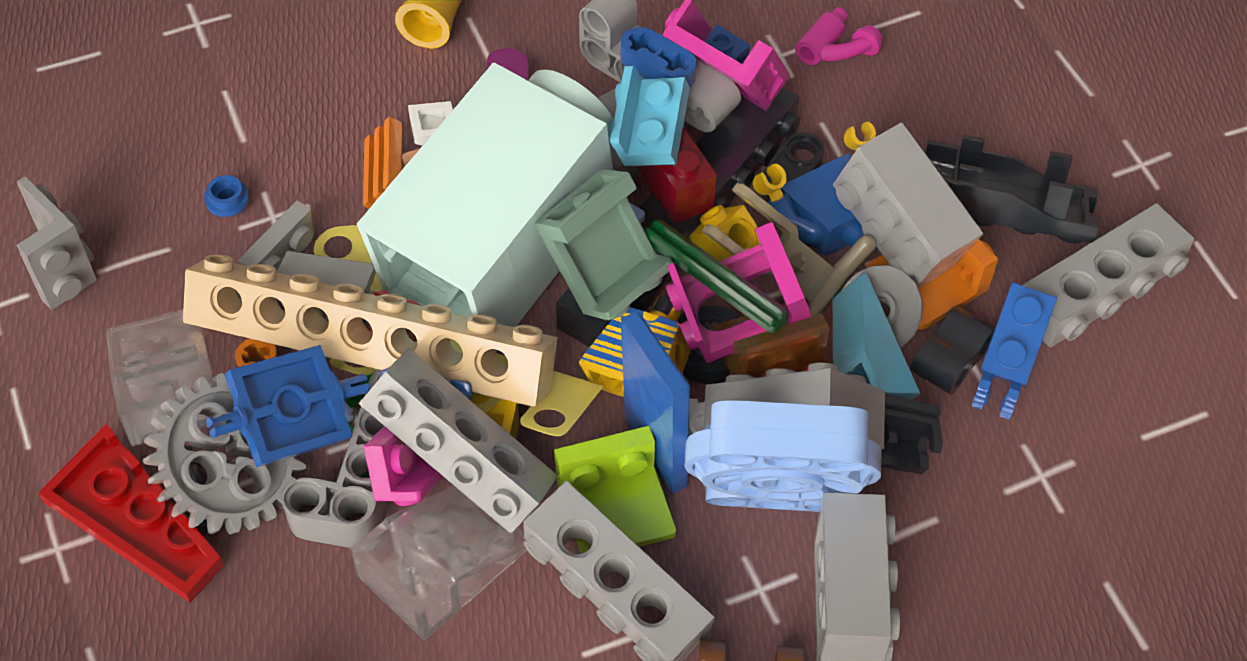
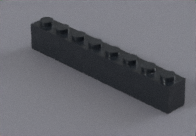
(735, 153)

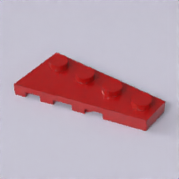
(112, 501)

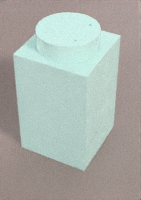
(466, 204)

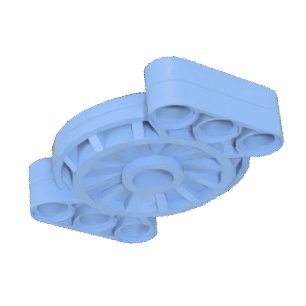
(782, 454)

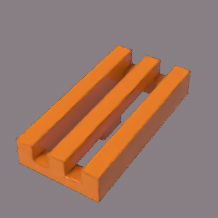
(381, 159)

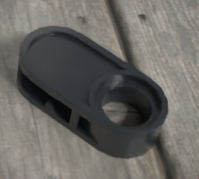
(793, 167)

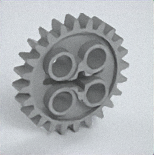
(221, 496)

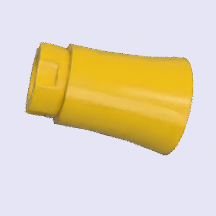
(427, 21)

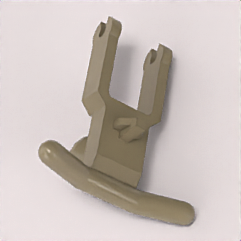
(815, 276)

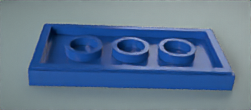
(656, 398)

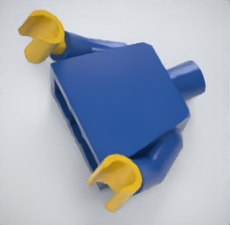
(813, 201)

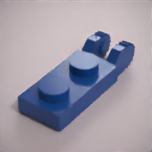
(1015, 344)

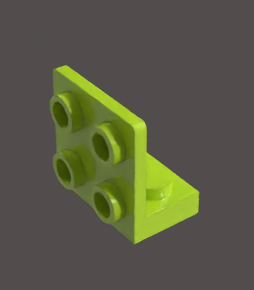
(621, 482)

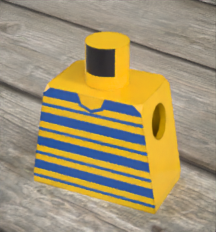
(604, 360)

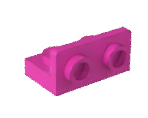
(397, 470)

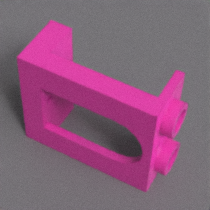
(759, 75)
(690, 294)

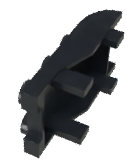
(1015, 195)

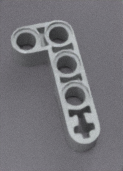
(600, 36)
(338, 499)

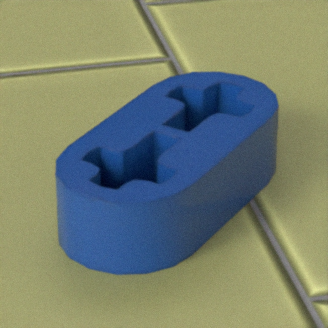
(659, 57)

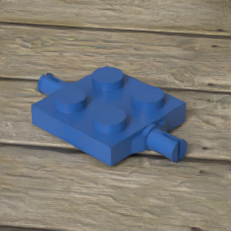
(288, 405)

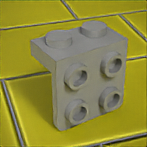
(55, 253)

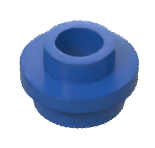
(222, 188)

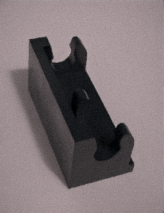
(906, 434)

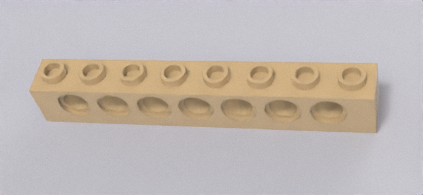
(213, 304)

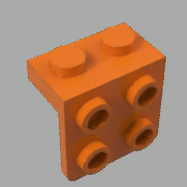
(958, 285)

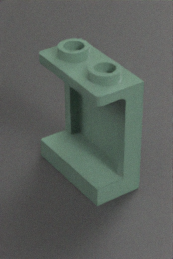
(602, 246)

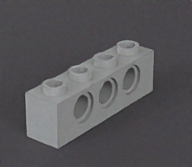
(1112, 271)
(459, 440)
(571, 516)

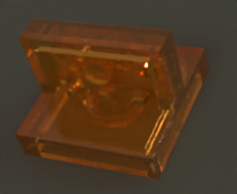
(789, 349)

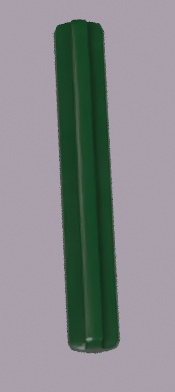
(717, 277)

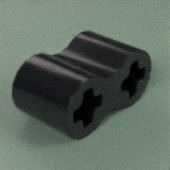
(953, 350)

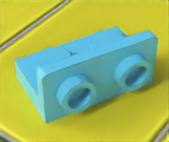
(648, 119)

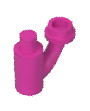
(821, 39)

